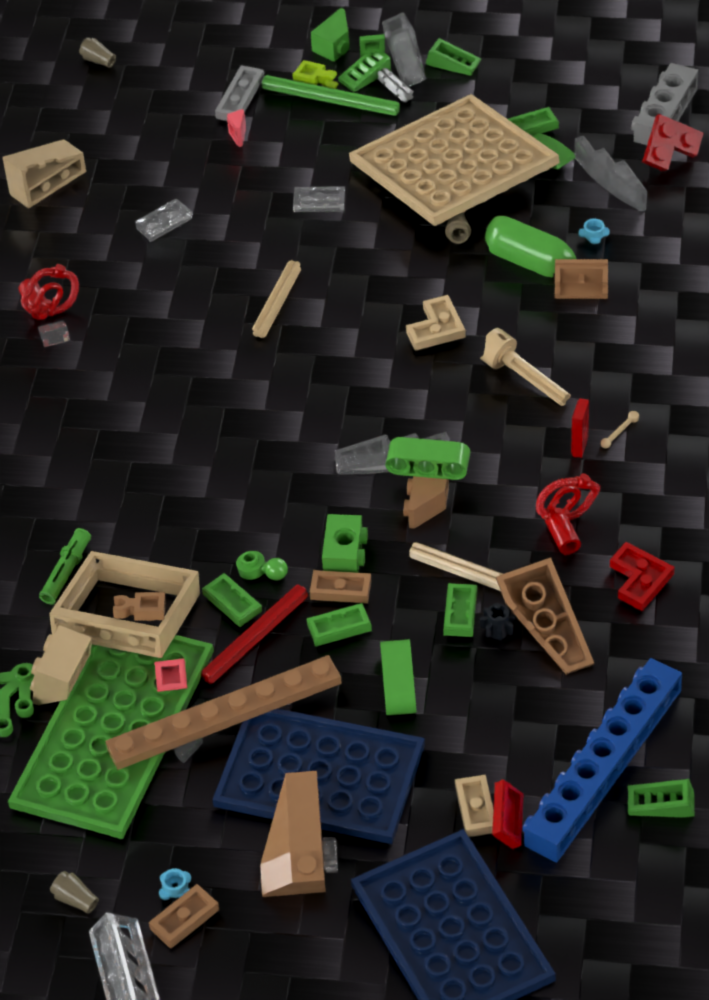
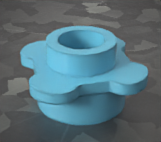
(593, 231)
(171, 878)

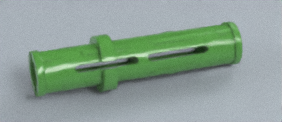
(70, 557)

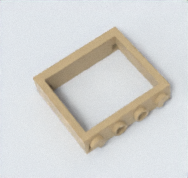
(121, 633)

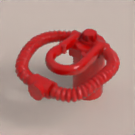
(33, 295)
(559, 519)

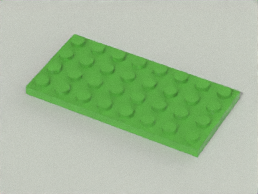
(71, 768)

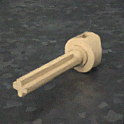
(502, 352)

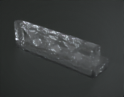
(112, 959)

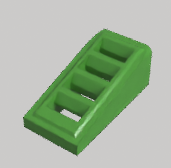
(447, 57)
(369, 65)
(672, 808)

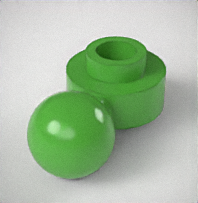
(253, 565)

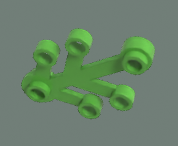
(15, 681)

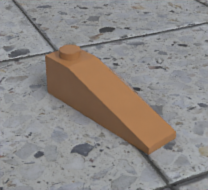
(543, 608)
(294, 844)

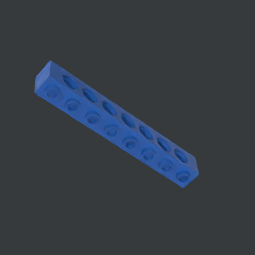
(617, 740)

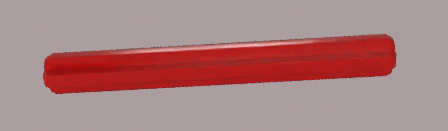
(254, 634)

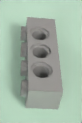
(667, 98)

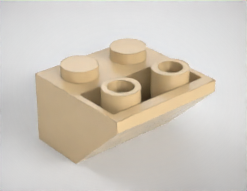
(60, 665)

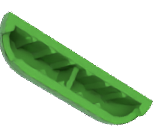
(526, 245)

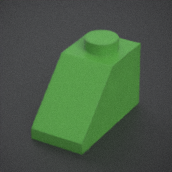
(331, 36)

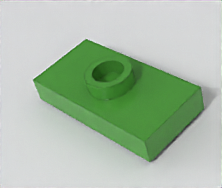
(536, 121)
(232, 600)
(460, 610)
(339, 624)

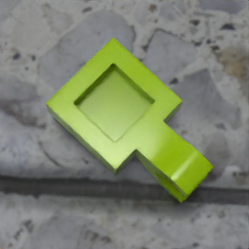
(315, 73)

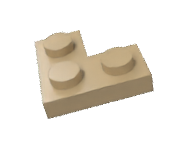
(441, 327)

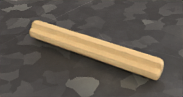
(276, 299)
(454, 565)

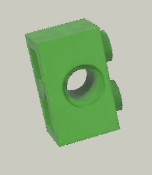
(344, 543)

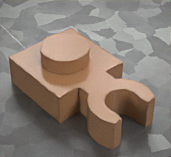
(144, 606)

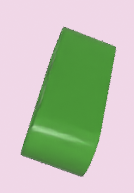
(428, 458)
(398, 677)

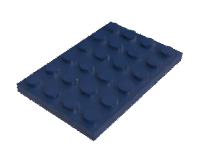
(359, 769)
(452, 925)

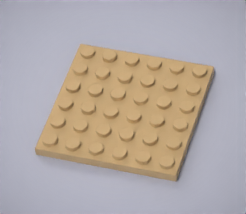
(453, 159)

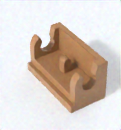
(581, 278)

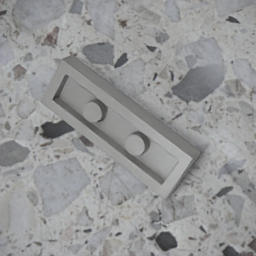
(240, 91)

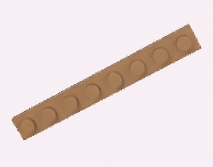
(223, 712)

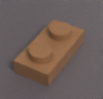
(340, 586)
(183, 916)

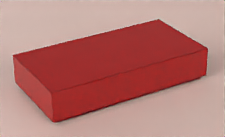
(580, 427)
(507, 814)

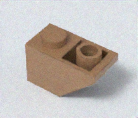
(426, 500)

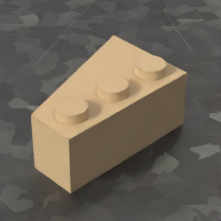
(42, 170)

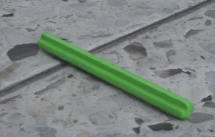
(330, 95)

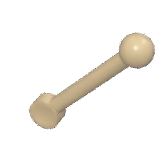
(633, 417)

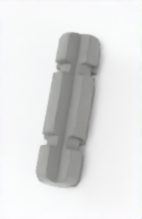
(395, 85)

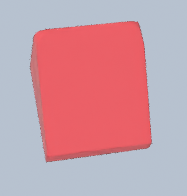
(237, 126)
(171, 675)

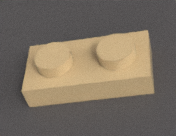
(475, 805)

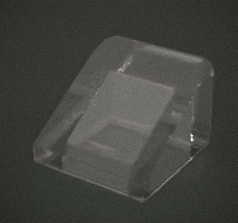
(54, 333)

